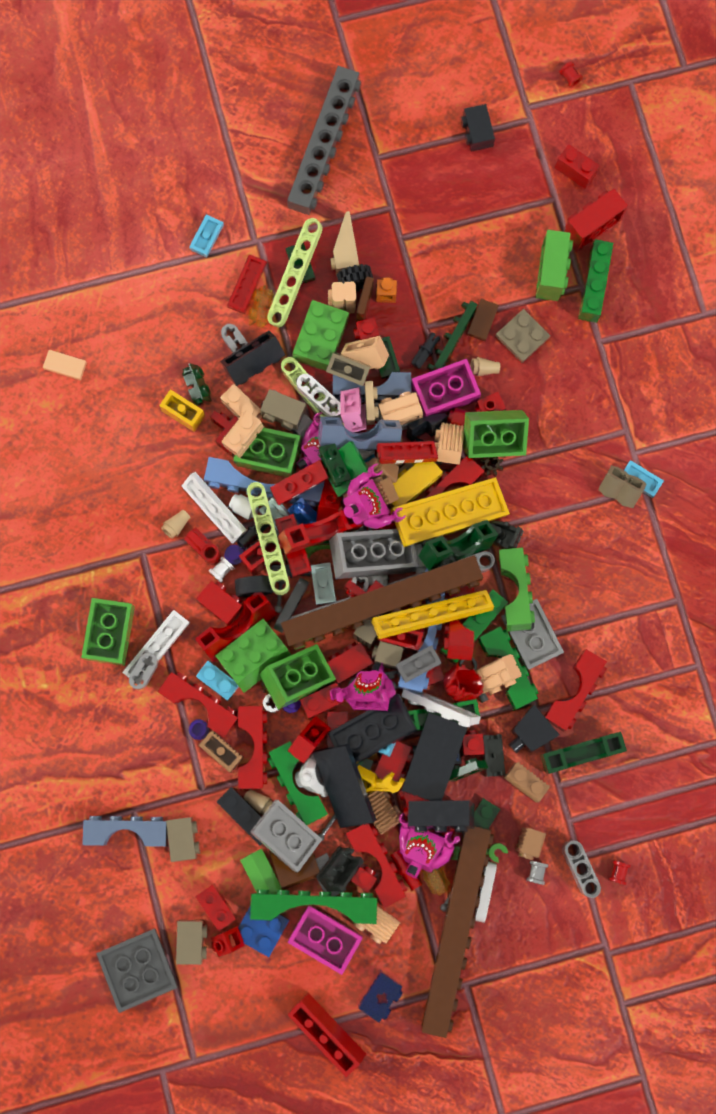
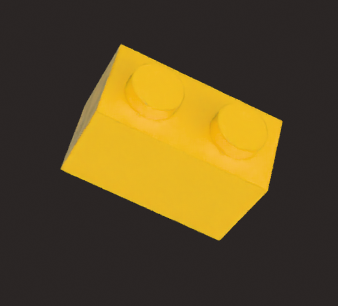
(182, 410)

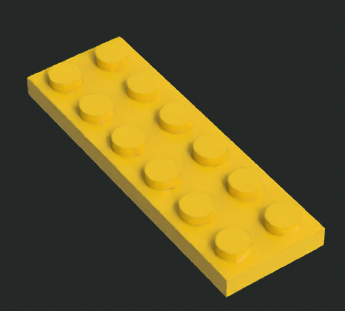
(450, 512)

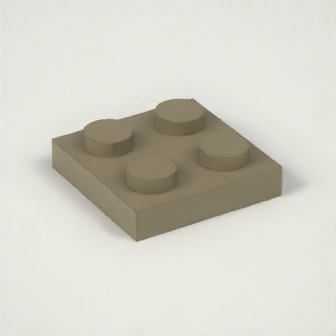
(522, 336)

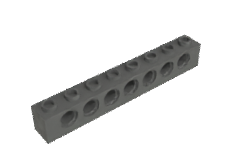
(343, 79)

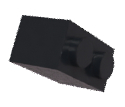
(478, 127)

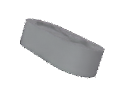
(237, 335)
(138, 669)

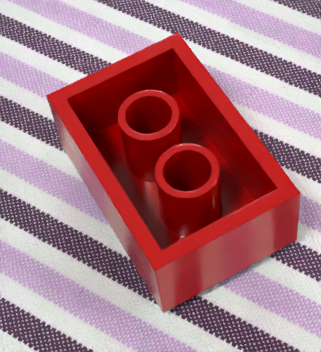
(595, 219)

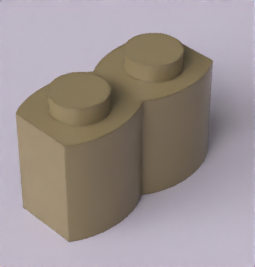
(622, 486)

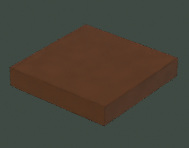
(365, 299)
(289, 878)

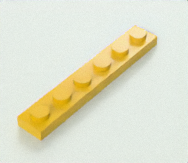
(432, 614)

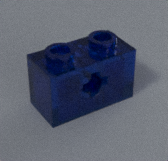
(382, 984)

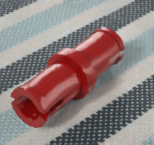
(402, 866)

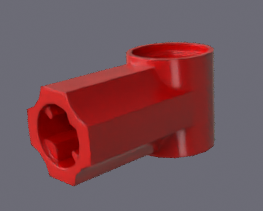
(202, 546)

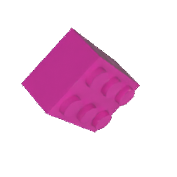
(446, 388)
(325, 939)

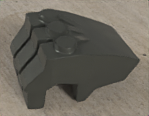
(508, 535)

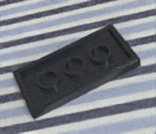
(375, 729)
(434, 758)
(344, 786)

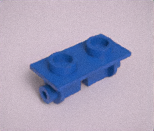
(303, 512)

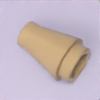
(484, 367)
(175, 524)
(258, 801)

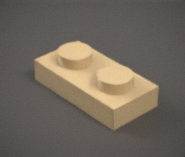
(370, 395)

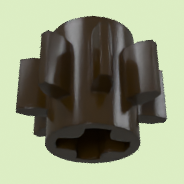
(488, 469)

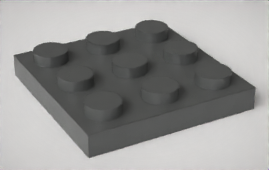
(137, 970)

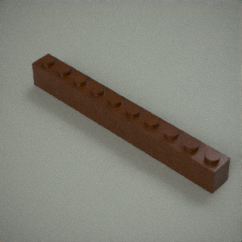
(382, 601)
(455, 932)

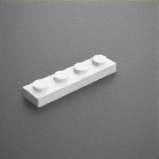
(213, 507)
(159, 642)
(446, 709)

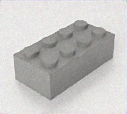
(371, 554)

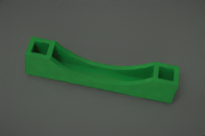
(358, 909)

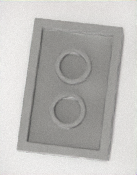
(537, 644)
(286, 836)

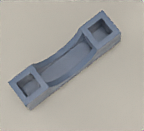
(396, 384)
(333, 431)
(98, 831)

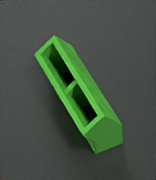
(260, 872)

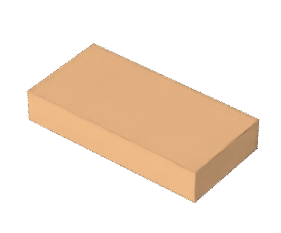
(64, 365)

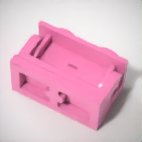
(352, 412)

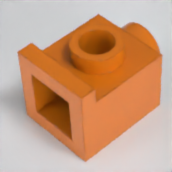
(386, 290)

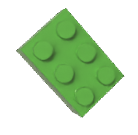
(554, 265)
(320, 335)
(495, 433)
(272, 453)
(108, 631)
(252, 654)
(297, 676)

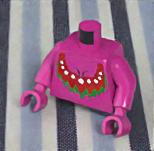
(310, 444)
(366, 504)
(368, 690)
(424, 850)

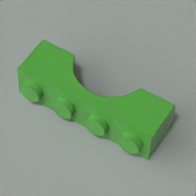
(518, 612)

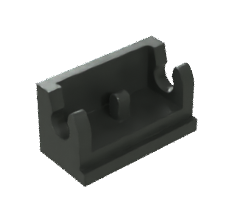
(493, 755)
(339, 870)

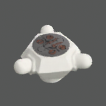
(310, 778)

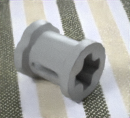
(537, 872)

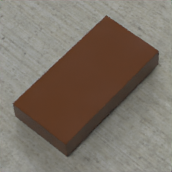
(483, 320)

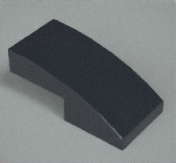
(426, 424)

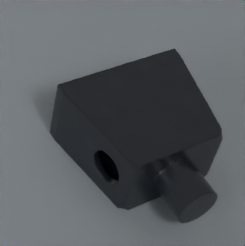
(532, 731)

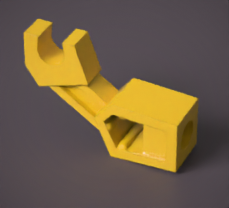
(376, 784)

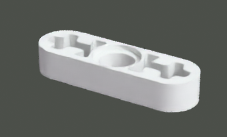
(319, 388)
(485, 892)

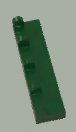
(462, 324)

